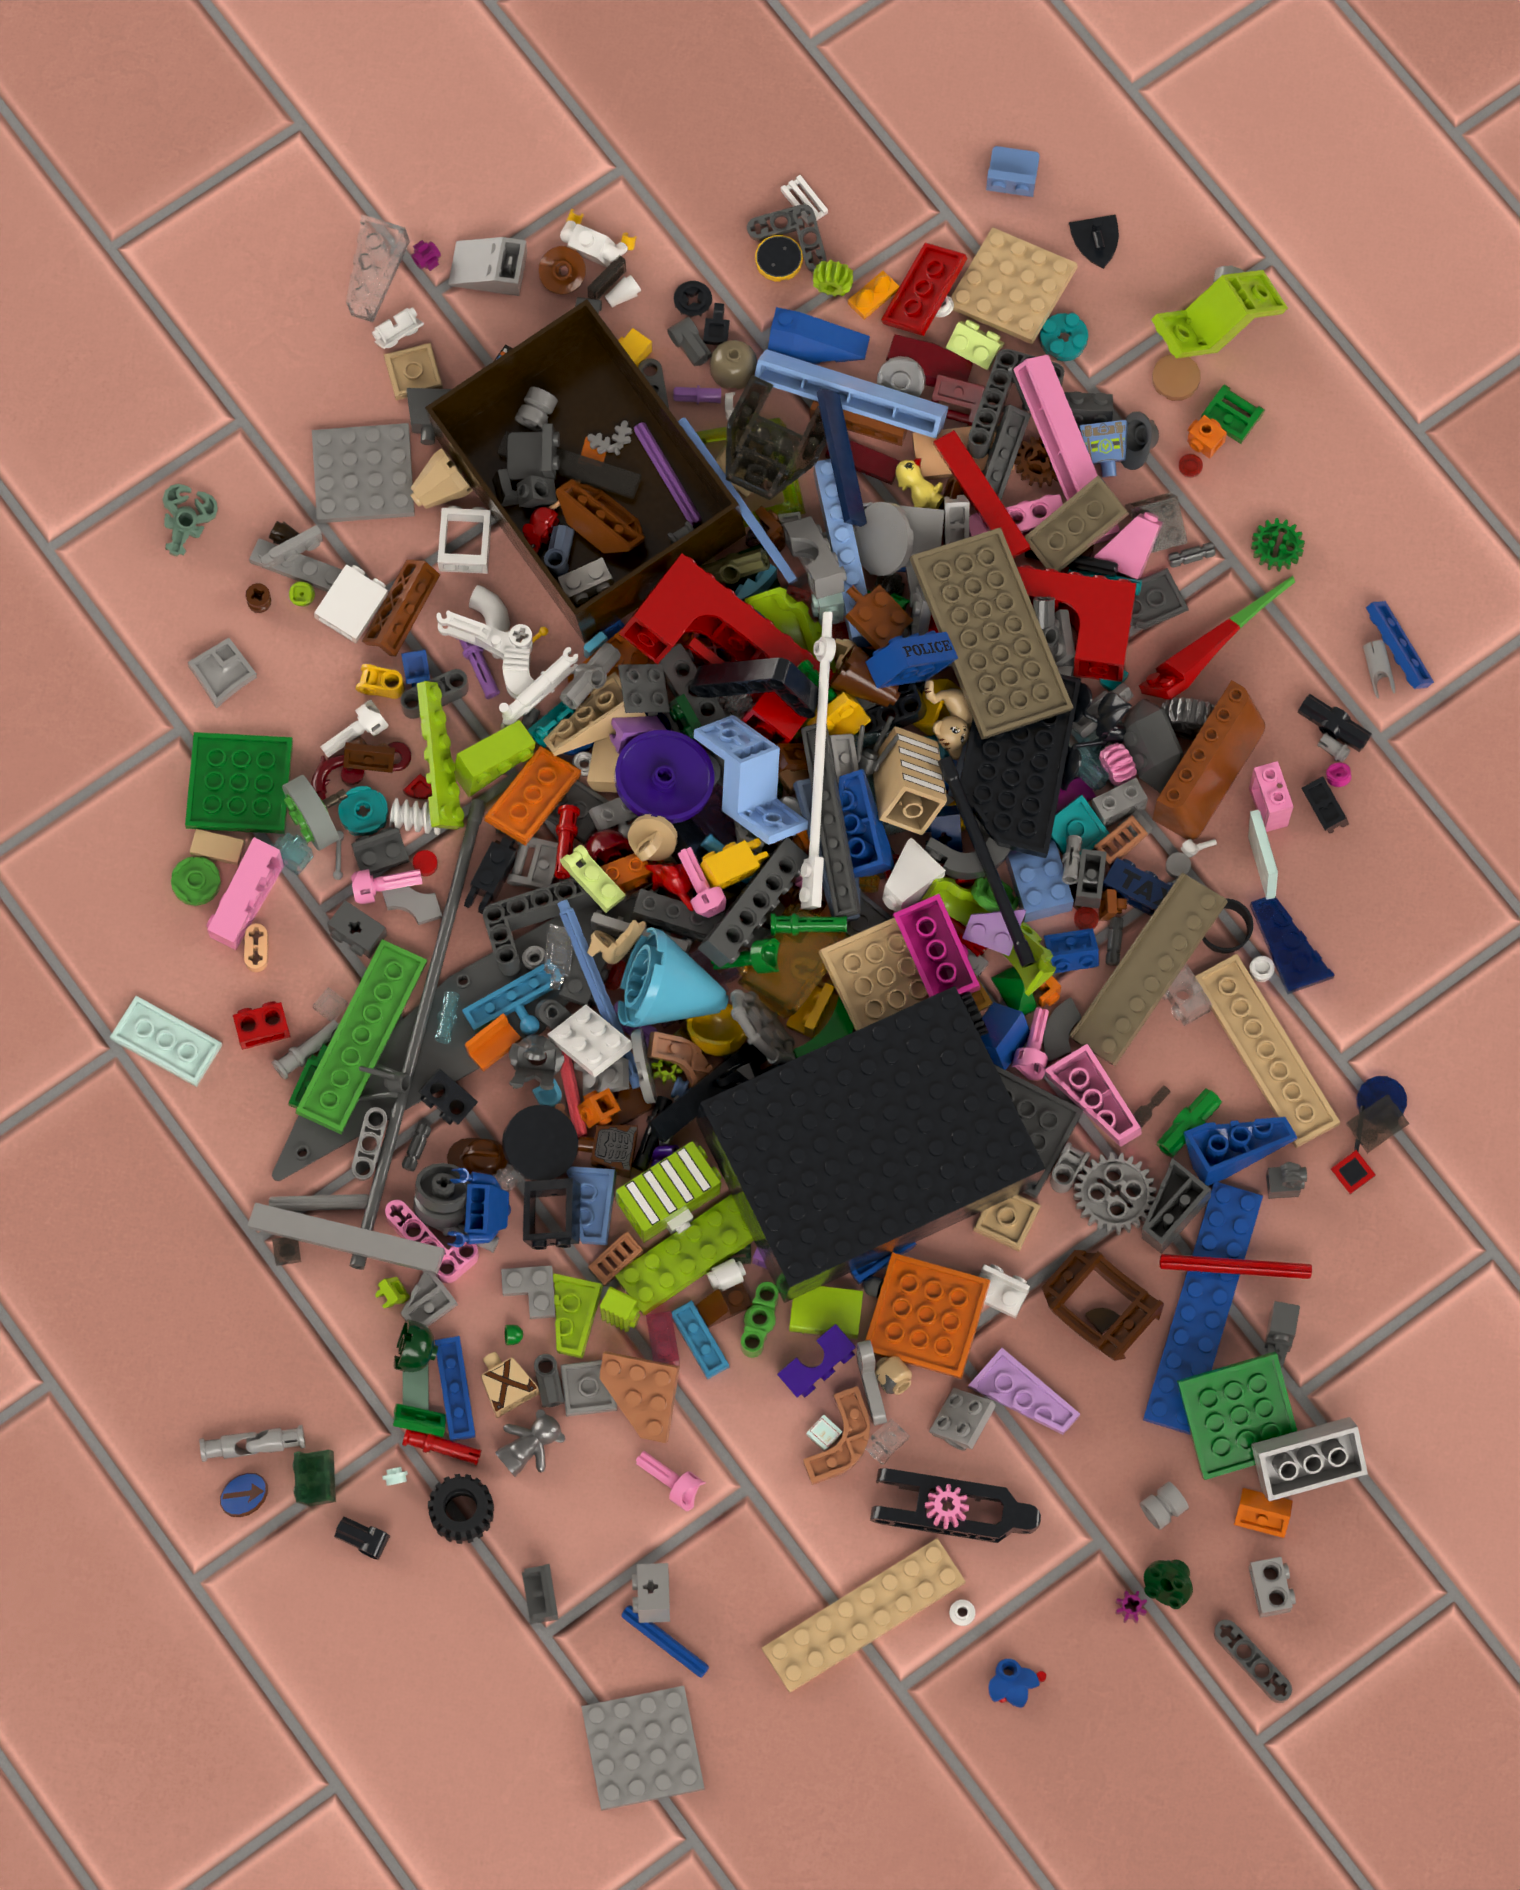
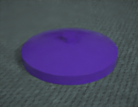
(664, 775)

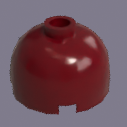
(608, 846)

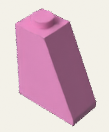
(1133, 545)

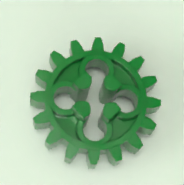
(1265, 550)

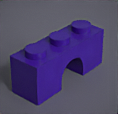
(801, 1378)

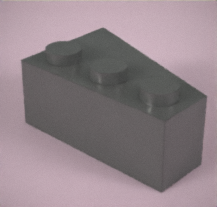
(1176, 1204)

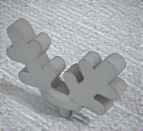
(620, 439)

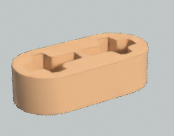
(250, 947)

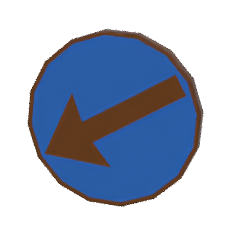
(244, 1495)

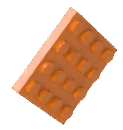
(927, 1315)

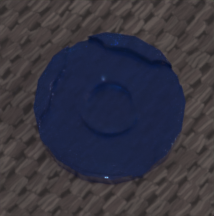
(1377, 1088)

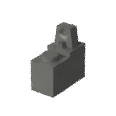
(1281, 1329)

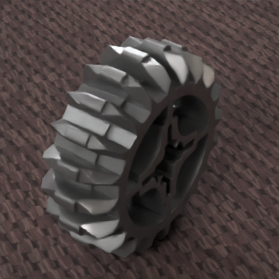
(1187, 715)

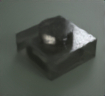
(286, 1251)

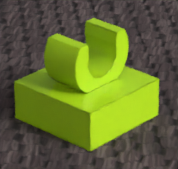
(393, 1290)

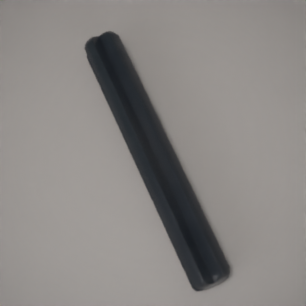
(1086, 564)

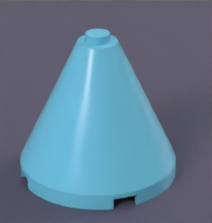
(666, 984)

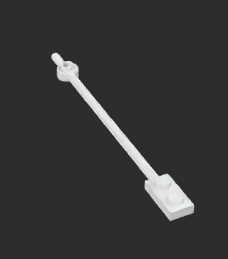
(812, 867)

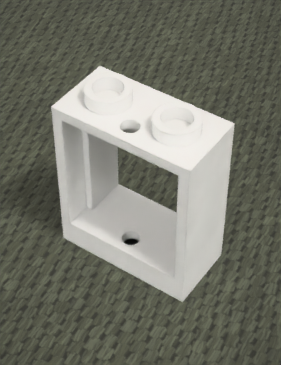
(464, 562)

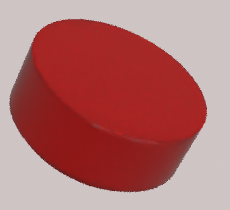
(426, 862)

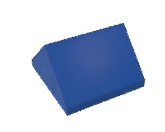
(1006, 1034)

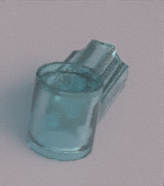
(1091, 771)

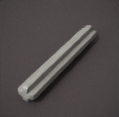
(320, 1202)

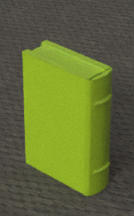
(824, 1307)

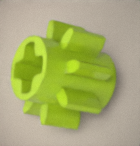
(665, 1075)

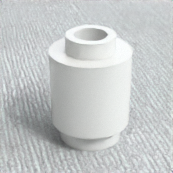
(726, 1275)

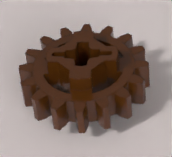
(1032, 467)

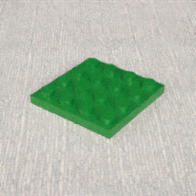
(238, 782)
(1234, 1409)

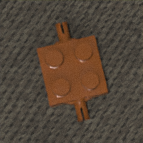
(877, 616)

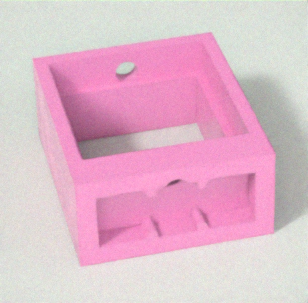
(1269, 799)

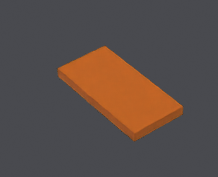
(532, 795)

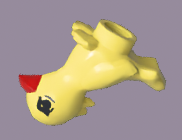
(922, 491)

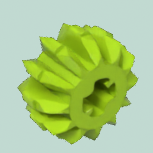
(833, 278)

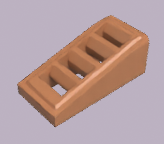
(1115, 835)
(610, 1252)

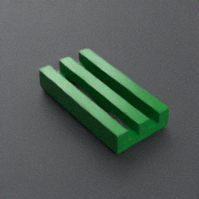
(419, 1420)

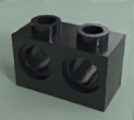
(451, 1092)

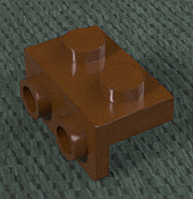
(770, 523)

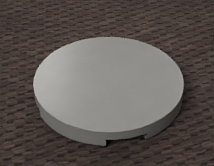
(885, 540)
(643, 1066)

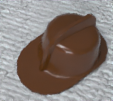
(477, 1155)

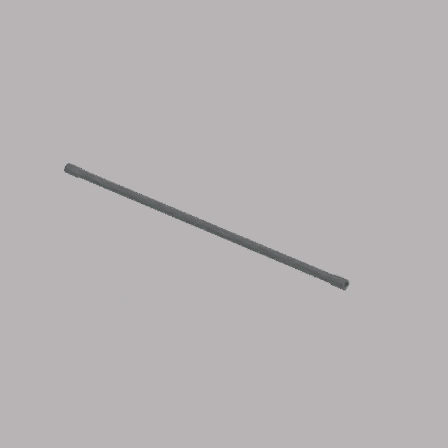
(473, 822)

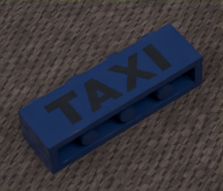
(1140, 888)

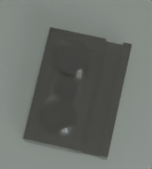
(1377, 1123)

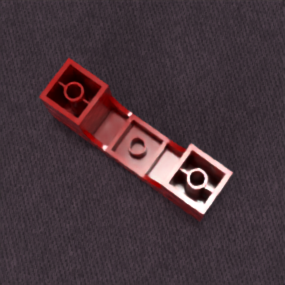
(695, 601)
(1097, 611)

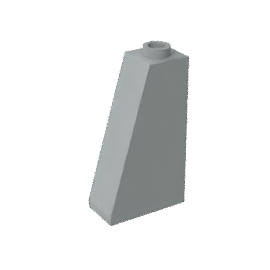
(927, 531)

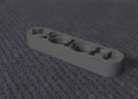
(1251, 1662)

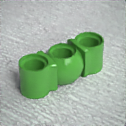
(754, 1330)

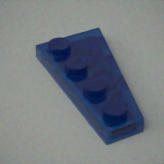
(1291, 952)

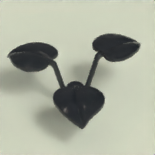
(1110, 712)

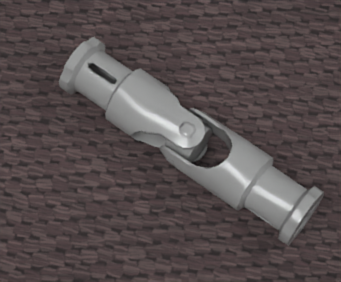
(266, 1441)

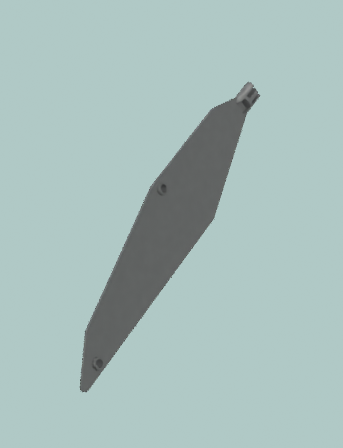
(452, 1058)

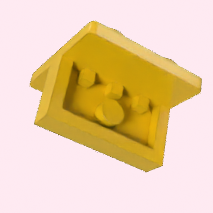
(844, 715)
(814, 1012)

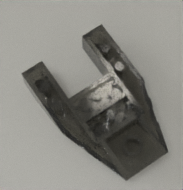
(763, 453)

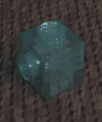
(294, 852)

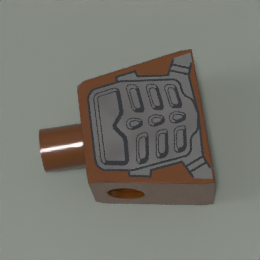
(612, 1147)

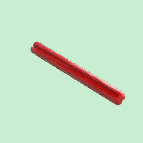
(1235, 1266)

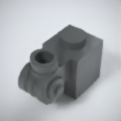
(1286, 1180)

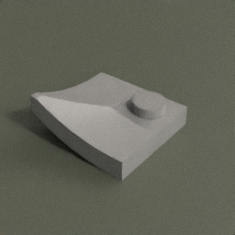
(222, 671)

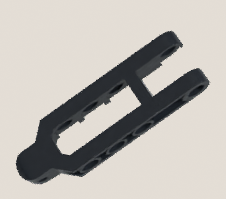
(1016, 1516)

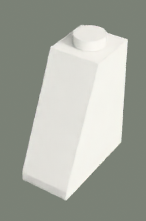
(911, 877)

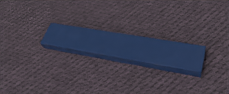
(841, 457)

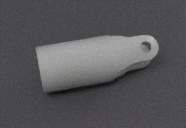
(1378, 664)

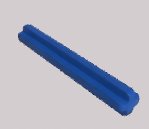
(667, 1643)

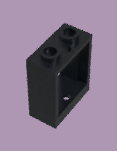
(548, 1188)

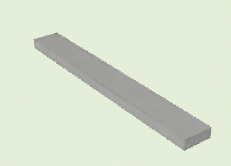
(346, 1238)

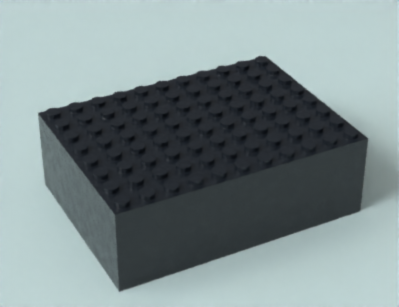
(869, 1144)

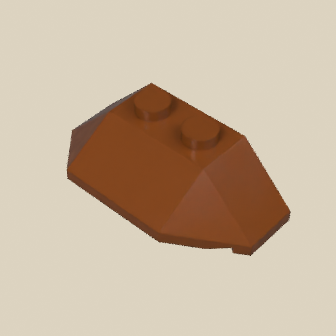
(599, 518)

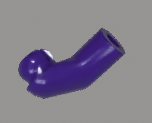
(663, 1152)

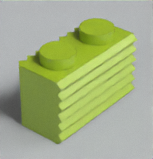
(620, 1309)

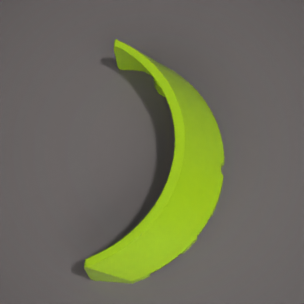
(791, 619)
(960, 906)

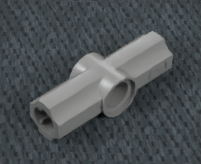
(590, 676)

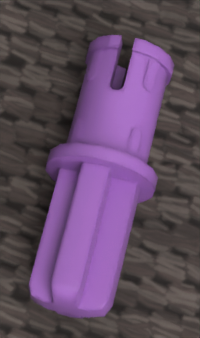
(698, 394)

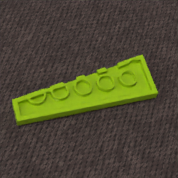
(444, 802)

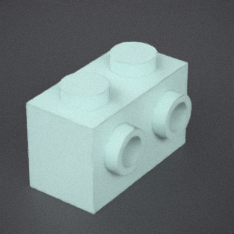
(831, 603)

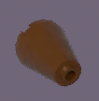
(855, 679)

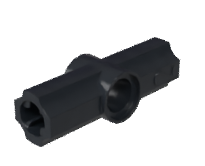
(1334, 722)

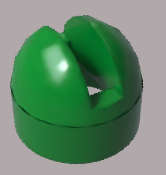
(513, 1334)

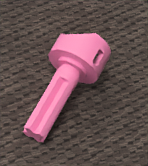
(365, 886)
(714, 895)
(1031, 1058)
(683, 1487)

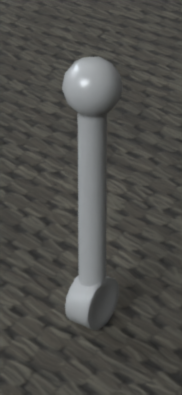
(338, 874)

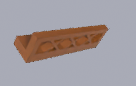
(870, 427)
(404, 606)

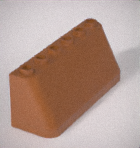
(1210, 764)

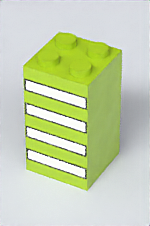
(668, 1189)

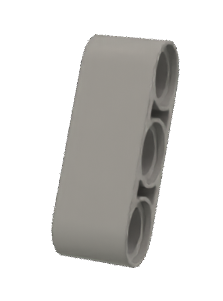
(374, 1132)

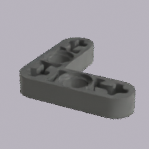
(794, 224)

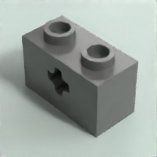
(1090, 878)
(351, 918)

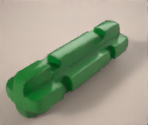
(807, 668)

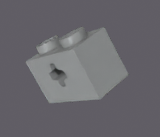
(653, 1593)

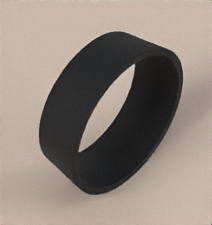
(1246, 915)

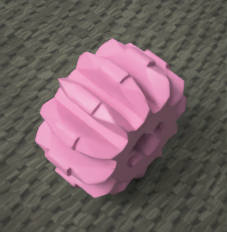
(1118, 764)
(957, 1507)

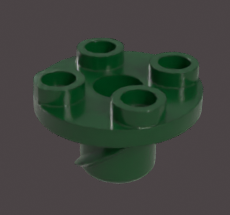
(1168, 1582)

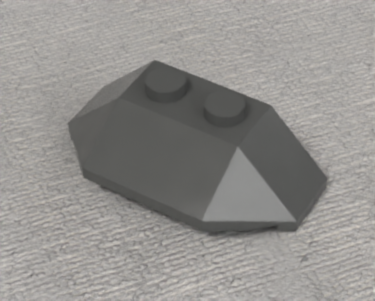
(1152, 743)

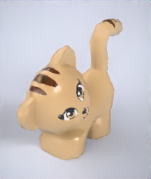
(955, 728)

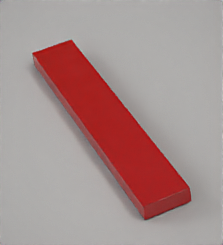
(980, 491)

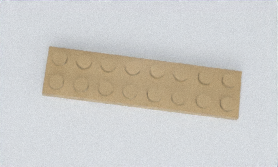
(1266, 1050)
(863, 1615)

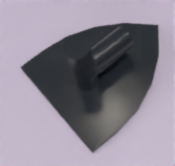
(1096, 238)

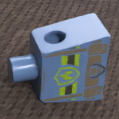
(1106, 444)

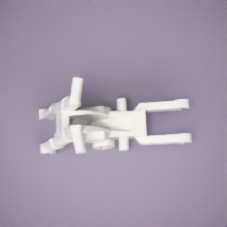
(515, 659)

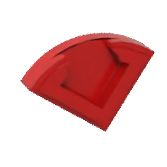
(418, 788)

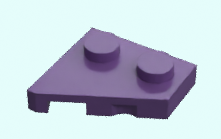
(991, 931)

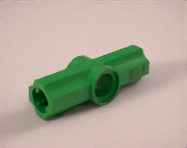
(1188, 1118)

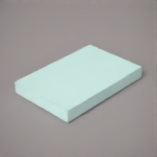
(1263, 854)

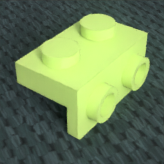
(975, 344)

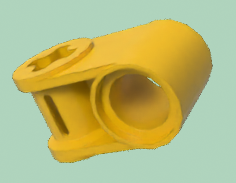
(375, 682)

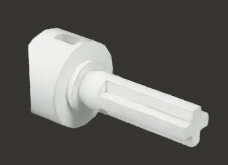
(367, 721)

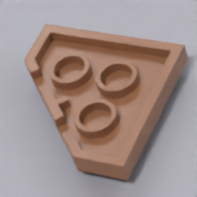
(642, 1391)

